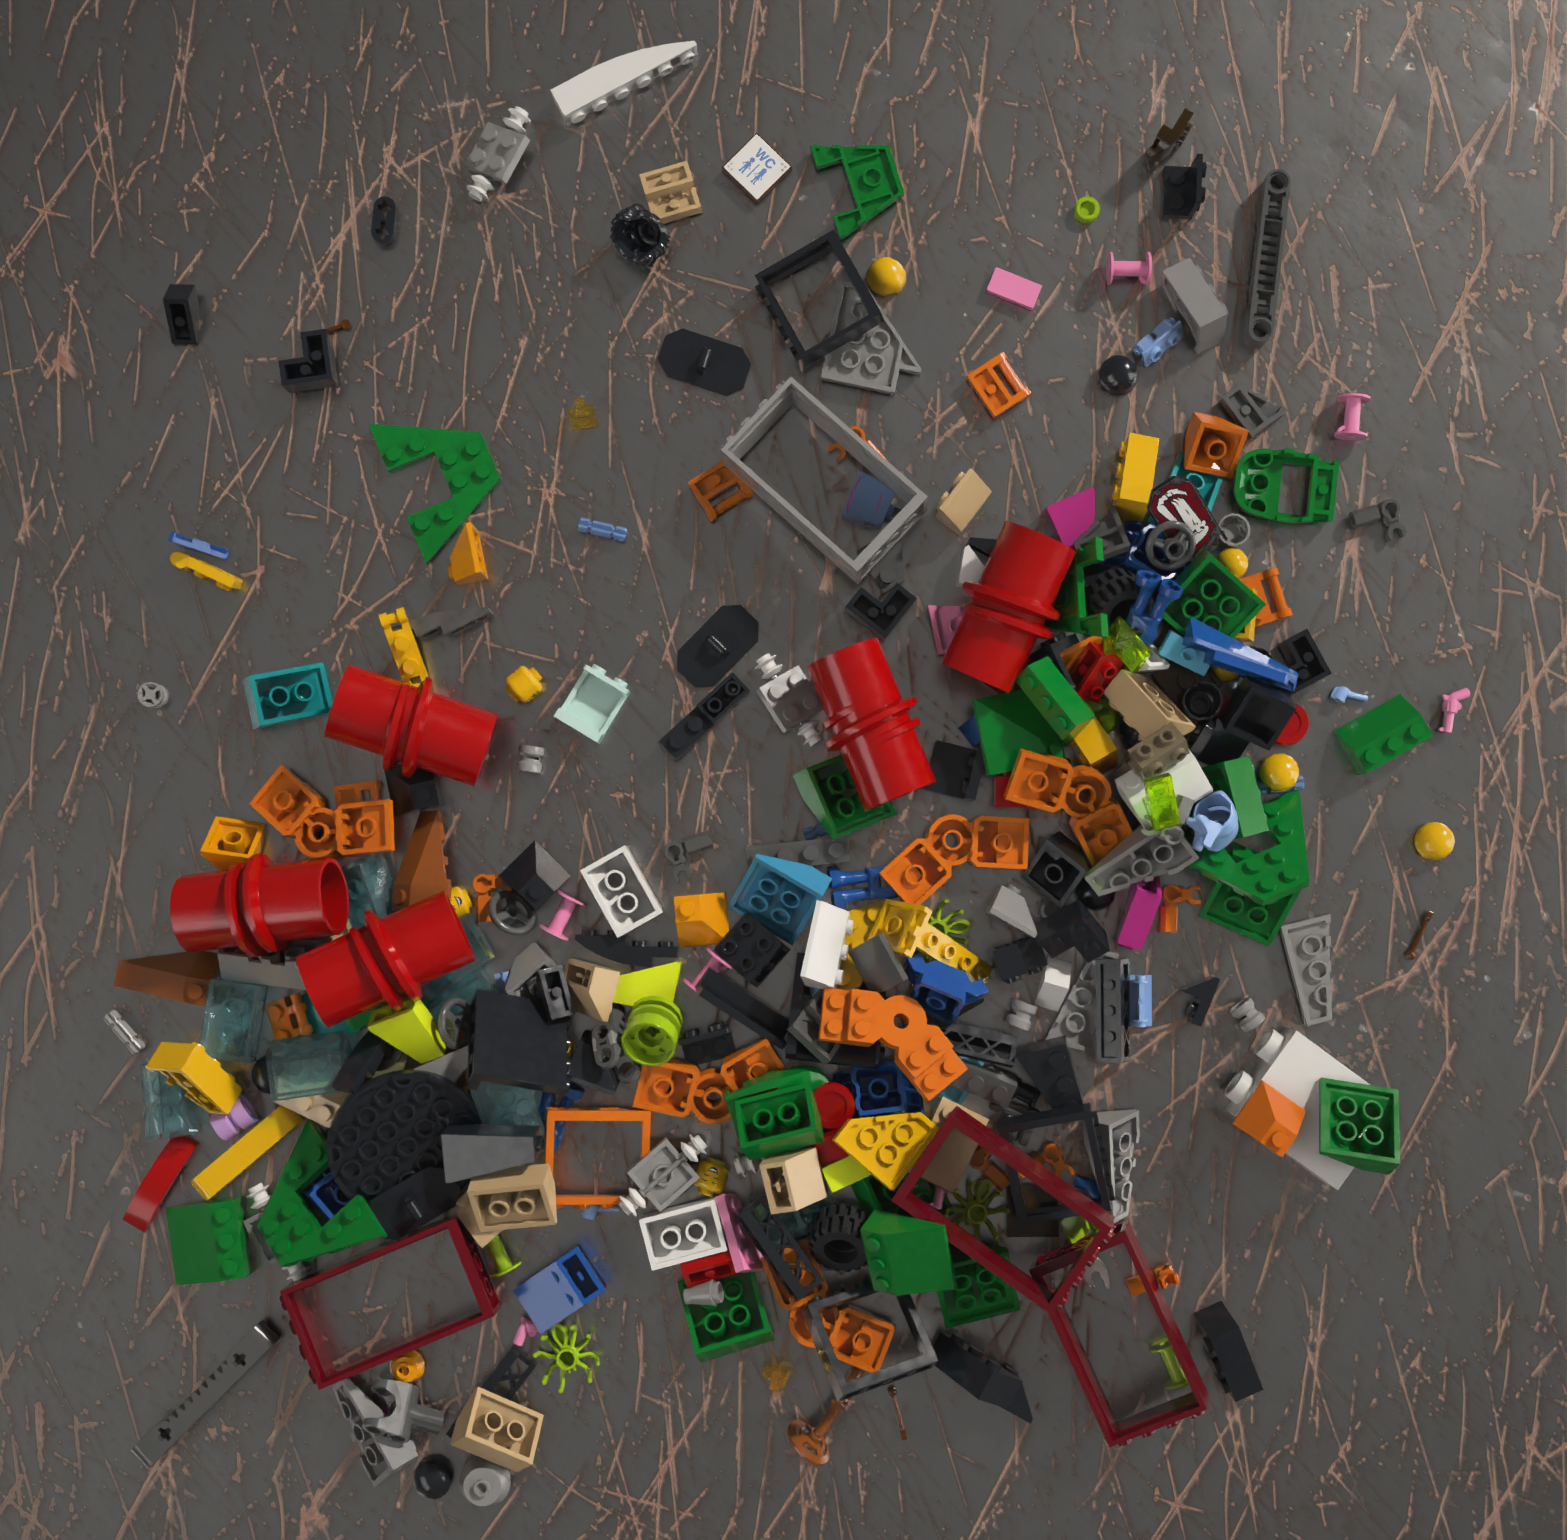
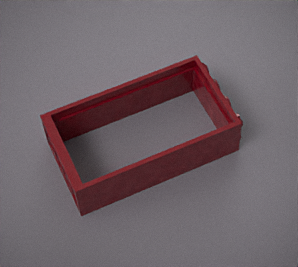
(1034, 1172)
(311, 1340)
(1147, 1421)

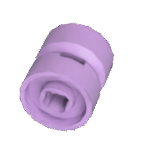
(240, 1116)

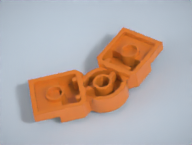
(1054, 784)
(301, 814)
(982, 842)
(920, 1048)
(681, 1088)
(853, 1332)

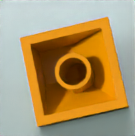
(467, 558)
(232, 841)
(701, 919)

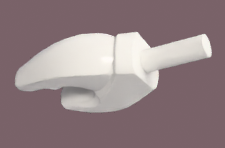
(1097, 1266)

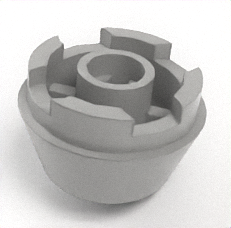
(484, 1482)

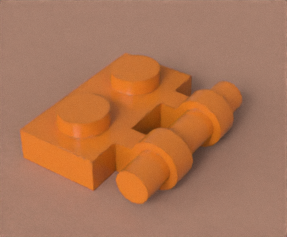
(288, 1017)

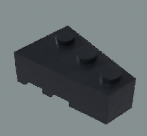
(1052, 1071)
(1229, 1351)
(974, 1371)

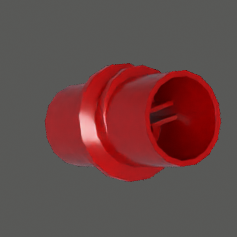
(1009, 606)
(870, 723)
(410, 725)
(259, 905)
(385, 959)

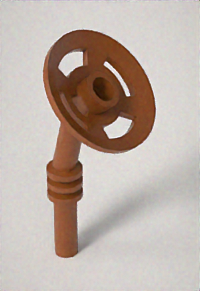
(815, 1435)

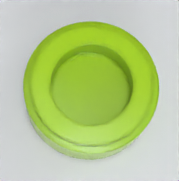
(1086, 209)

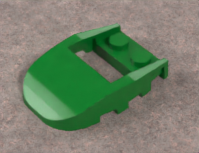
(1259, 484)
(780, 1079)

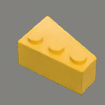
(1135, 476)
(1095, 747)
(197, 1074)

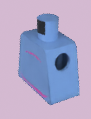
(869, 503)

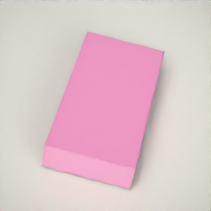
(1014, 288)

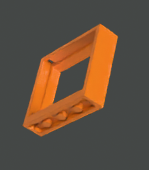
(593, 1114)

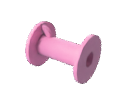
(1129, 268)
(1351, 417)
(562, 915)
(715, 962)

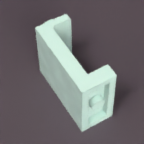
(593, 703)

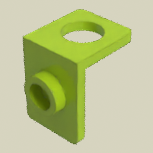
(1076, 1228)

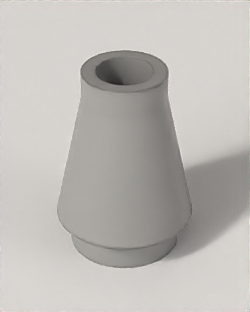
(707, 1293)

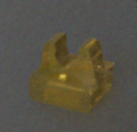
(582, 415)
(778, 1375)

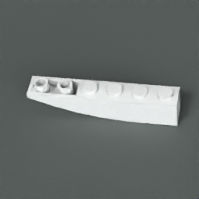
(618, 77)

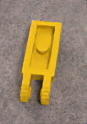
(204, 570)

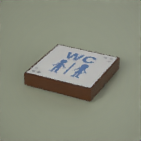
(756, 168)

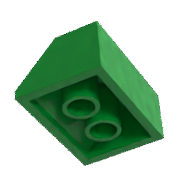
(1055, 699)
(1382, 734)
(1240, 785)
(778, 1121)

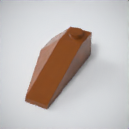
(423, 864)
(171, 976)

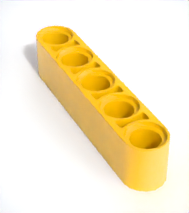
(246, 1152)

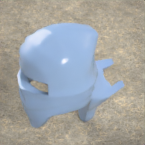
(1215, 825)

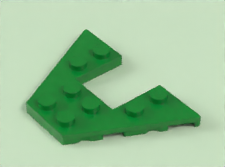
(465, 466)
(1273, 871)
(289, 1222)

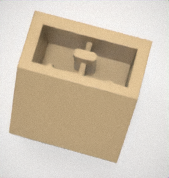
(963, 502)
(591, 988)
(793, 1179)

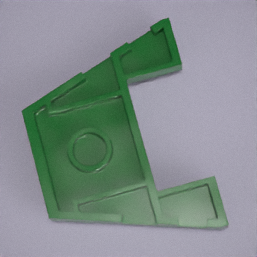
(870, 177)
(1071, 596)

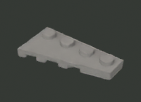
(1308, 957)
(1078, 1012)

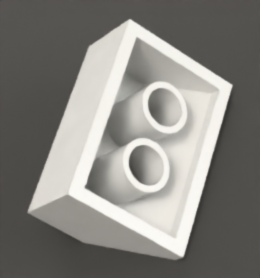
(1187, 781)
(622, 891)
(826, 946)
(683, 1233)

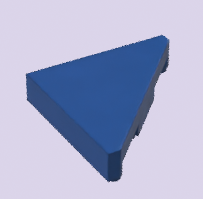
(198, 546)

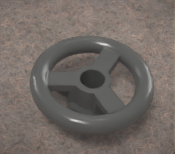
(1178, 555)
(510, 915)
(452, 1025)

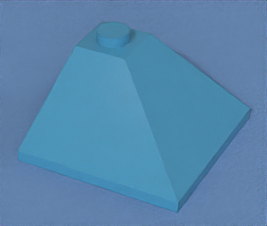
(780, 895)

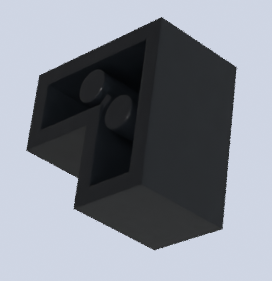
(313, 370)
(880, 616)
(1305, 659)
(1072, 928)
(1016, 958)

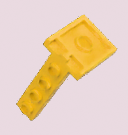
(908, 930)

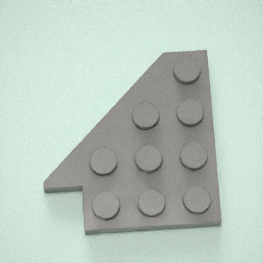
(870, 359)

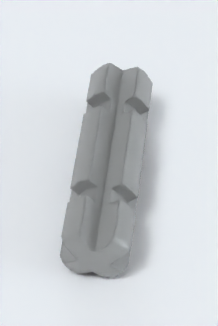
(124, 1032)

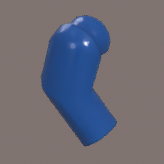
(1088, 1185)

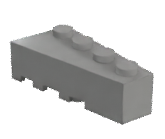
(273, 970)

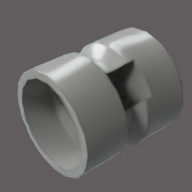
(1234, 531)

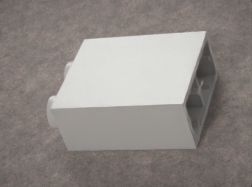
(1294, 1069)

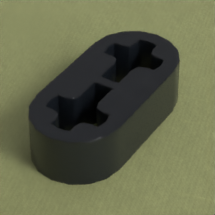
(390, 222)

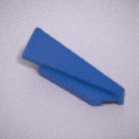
(1236, 657)

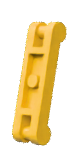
(403, 646)

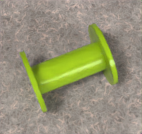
(500, 1258)
(1176, 1373)

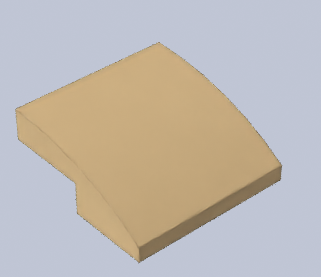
(671, 192)

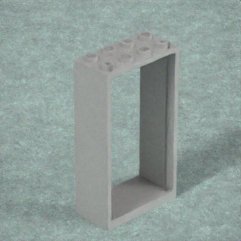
(767, 414)

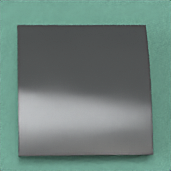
(878, 964)
(806, 1030)

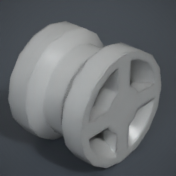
(147, 695)

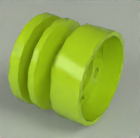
(652, 1031)

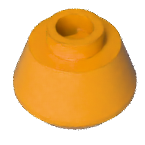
(412, 1361)

